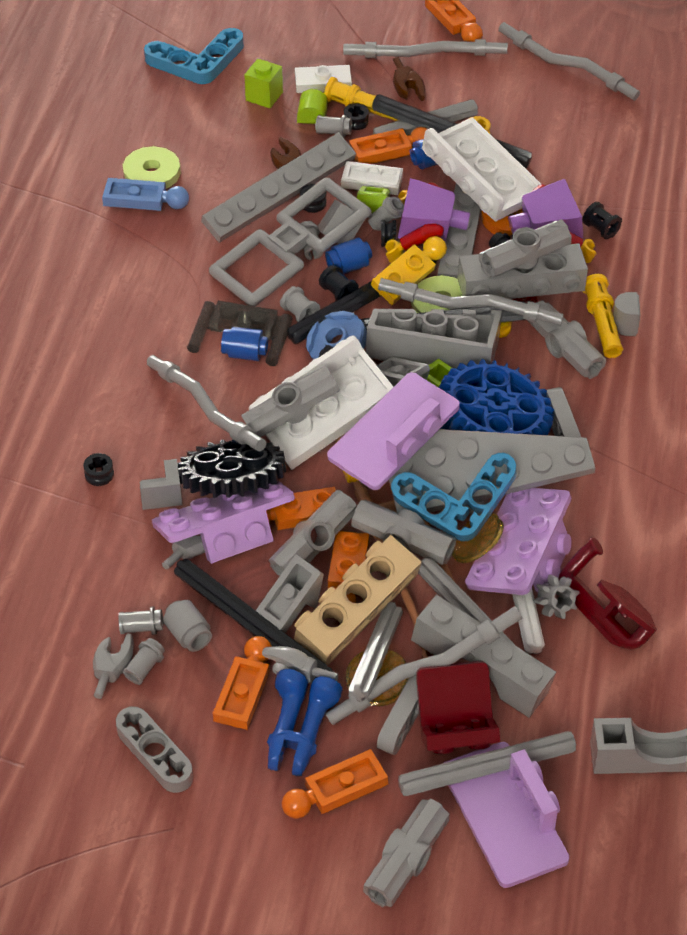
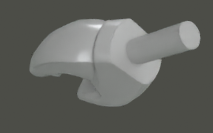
(184, 549)
(297, 660)
(110, 666)

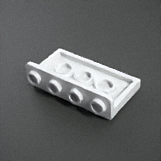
(480, 167)
(360, 390)

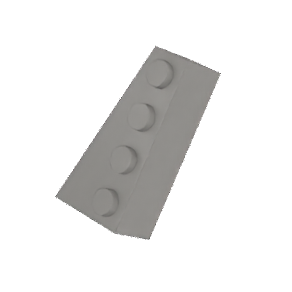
(433, 336)

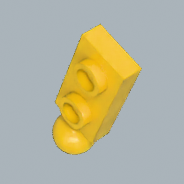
(412, 266)

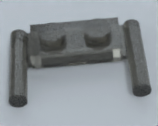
(228, 315)

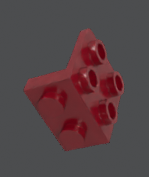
(456, 707)

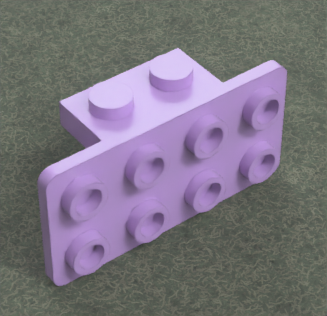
(393, 431)
(225, 523)
(530, 544)
(513, 819)

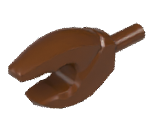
(407, 78)
(291, 152)

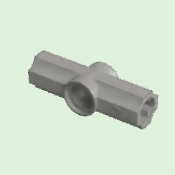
(525, 248)
(571, 343)
(291, 402)
(326, 521)
(406, 528)
(406, 853)

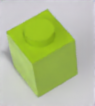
(263, 83)

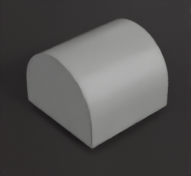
(627, 313)

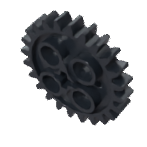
(231, 468)

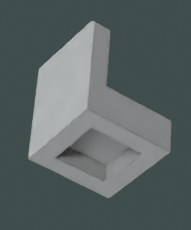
(335, 215)
(162, 491)

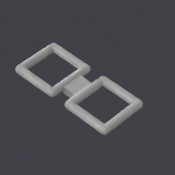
(288, 241)

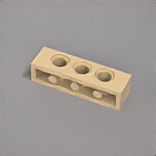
(328, 642)

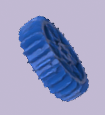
(497, 400)

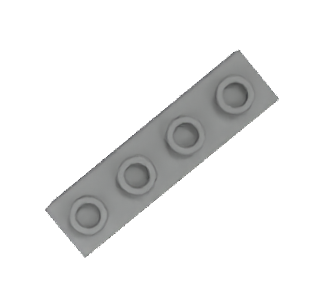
(554, 274)

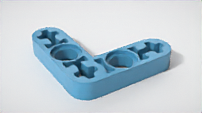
(197, 68)
(455, 509)

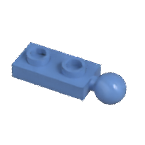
(143, 194)

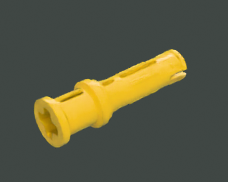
(349, 94)
(601, 305)

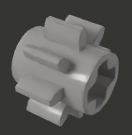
(565, 600)

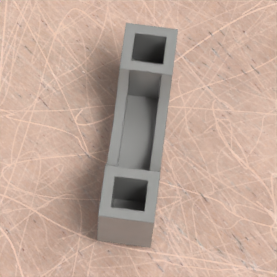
(516, 674)
(625, 748)

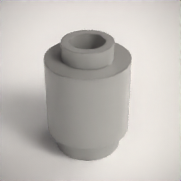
(187, 625)

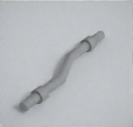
(479, 48)
(612, 80)
(530, 311)
(238, 430)
(486, 633)

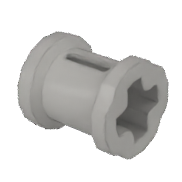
(298, 304)

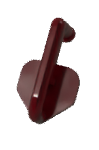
(621, 602)

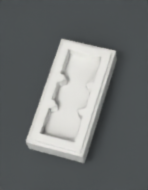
(318, 76)
(362, 174)

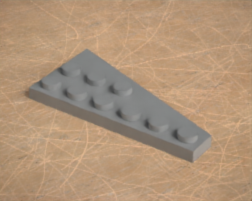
(456, 457)

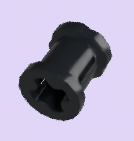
(590, 219)
(337, 283)

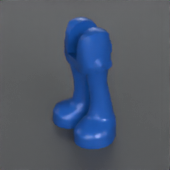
(293, 689)

